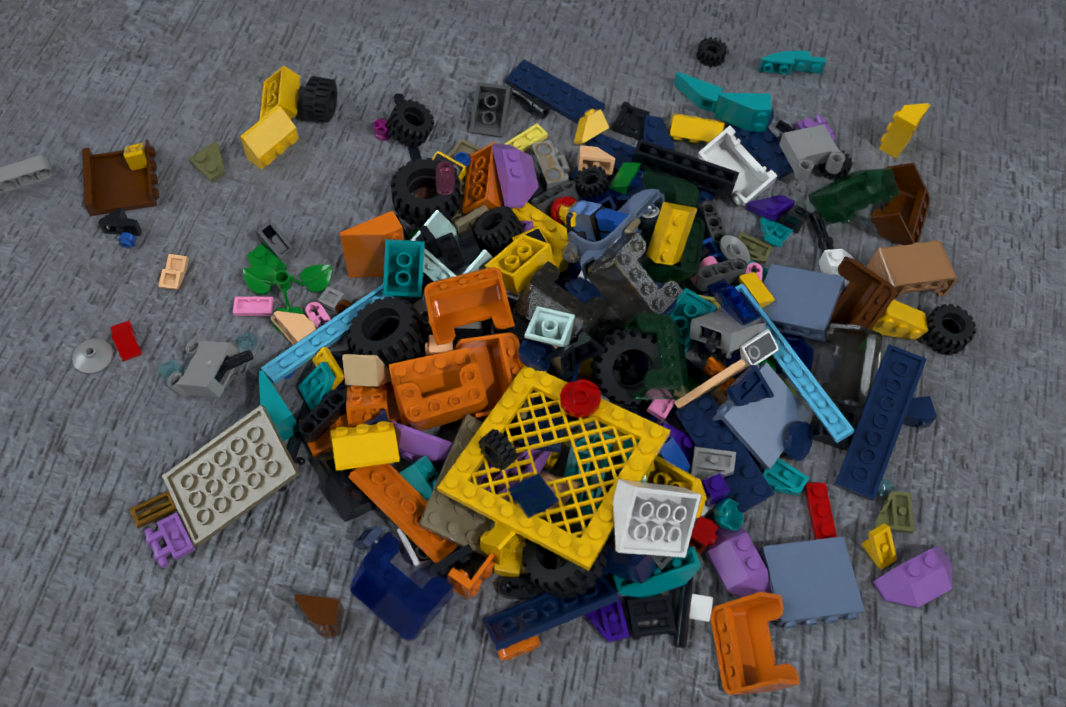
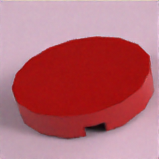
(580, 398)

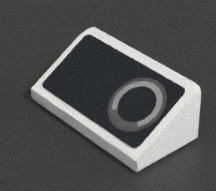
(758, 348)
(418, 557)

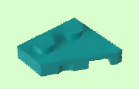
(774, 233)
(317, 385)
(785, 478)

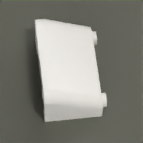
(729, 153)

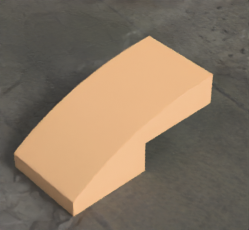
(174, 272)

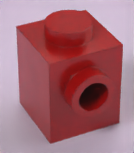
(703, 534)

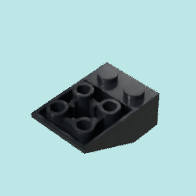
(347, 496)

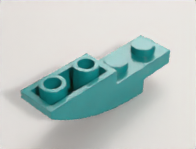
(789, 61)

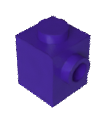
(715, 489)

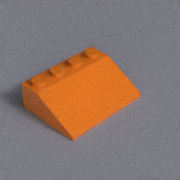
(365, 245)
(430, 373)

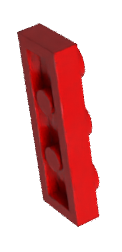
(820, 511)

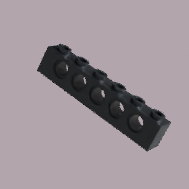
(691, 169)

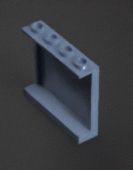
(802, 300)
(765, 423)
(813, 581)

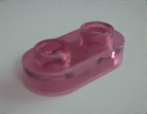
(445, 174)

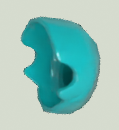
(727, 515)

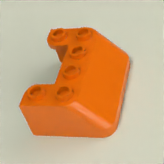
(466, 301)
(497, 364)
(447, 405)
(746, 645)

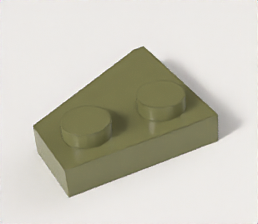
(897, 513)

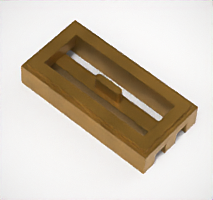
(140, 519)

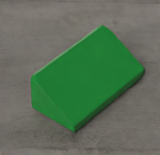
(625, 177)

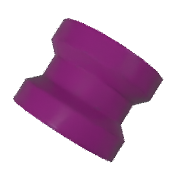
(380, 129)

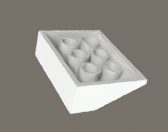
(653, 518)

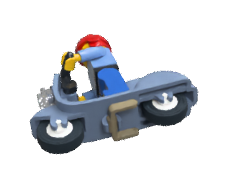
(594, 222)

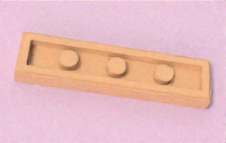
(712, 383)

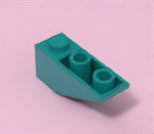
(698, 91)
(421, 476)

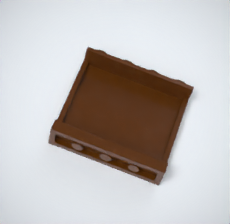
(113, 185)

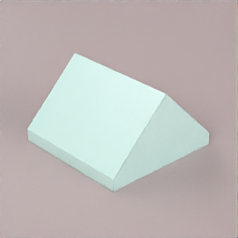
(550, 327)

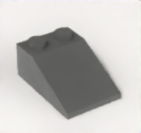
(490, 109)

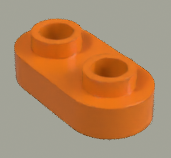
(519, 648)

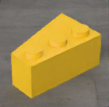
(902, 322)

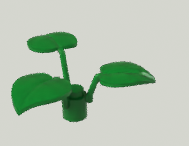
(262, 277)

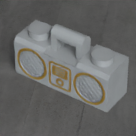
(547, 164)

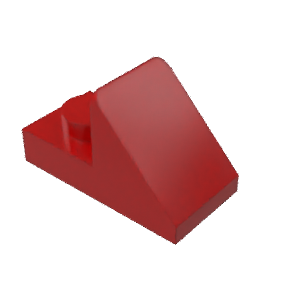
(125, 340)

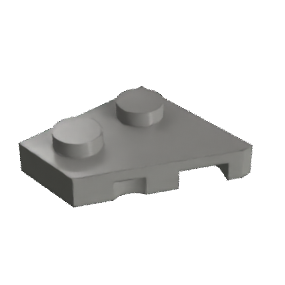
(712, 462)

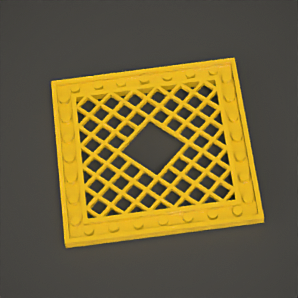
(581, 550)

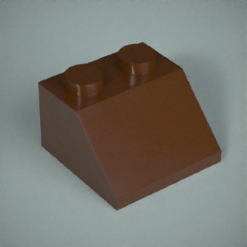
(323, 613)

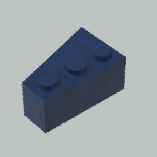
(627, 565)

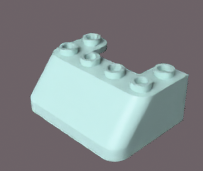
(436, 268)

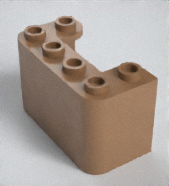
(915, 268)

